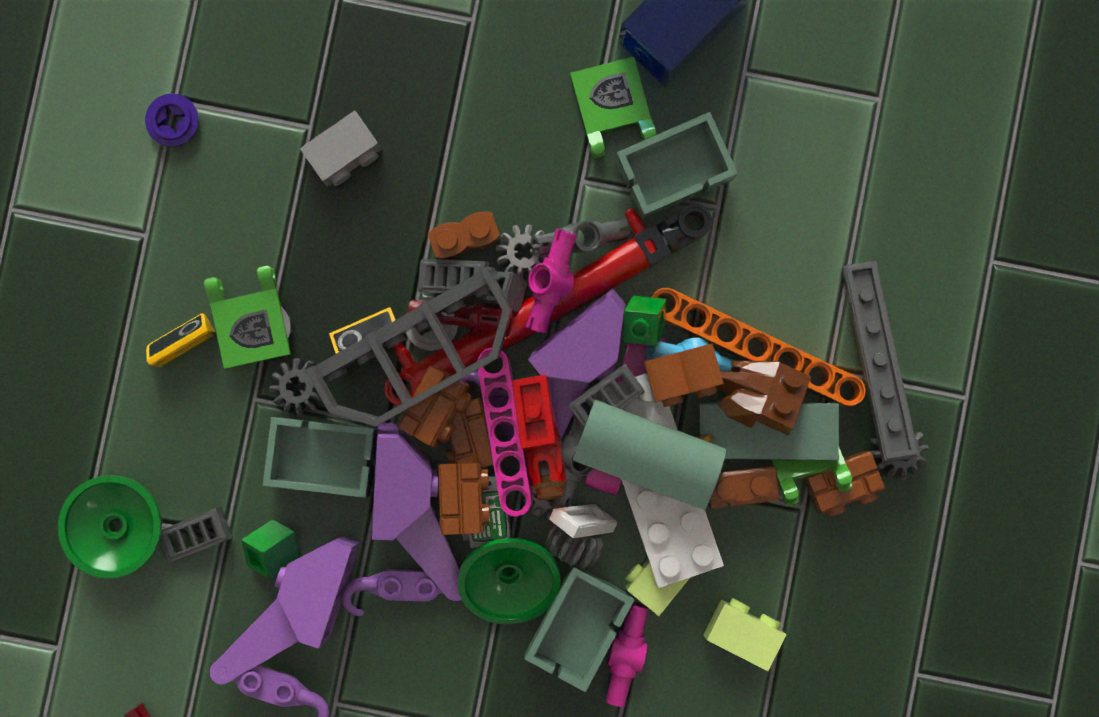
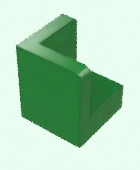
(270, 548)

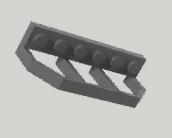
(393, 334)

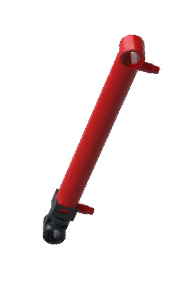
(596, 278)

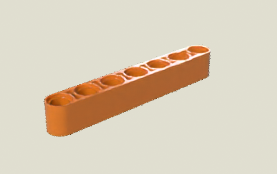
(772, 347)

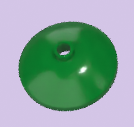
(88, 529)
(512, 593)

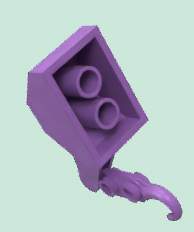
(573, 357)
(406, 513)
(302, 613)

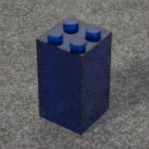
(673, 32)

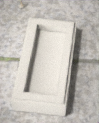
(583, 520)

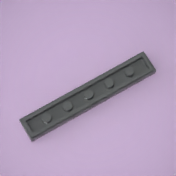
(879, 362)

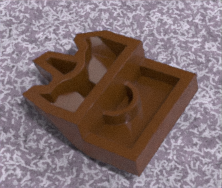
(763, 394)

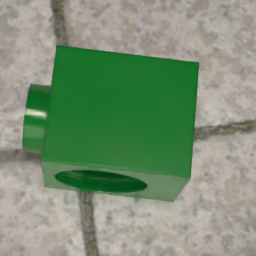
(644, 320)

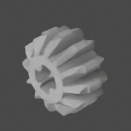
(523, 242)

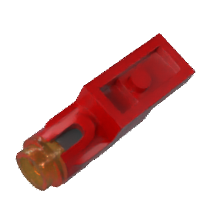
(540, 436)

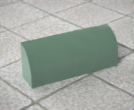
(812, 437)
(650, 455)

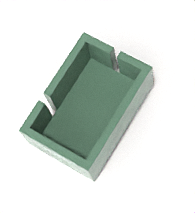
(675, 165)
(320, 457)
(578, 627)

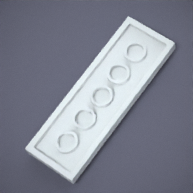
(672, 531)

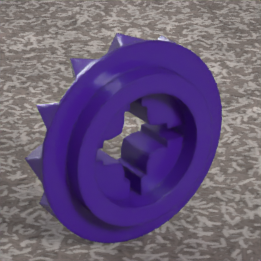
(158, 114)

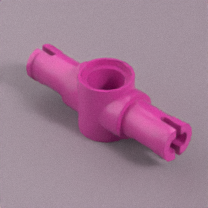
(551, 280)
(627, 654)

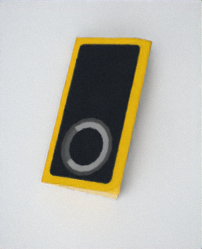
(356, 331)
(179, 341)

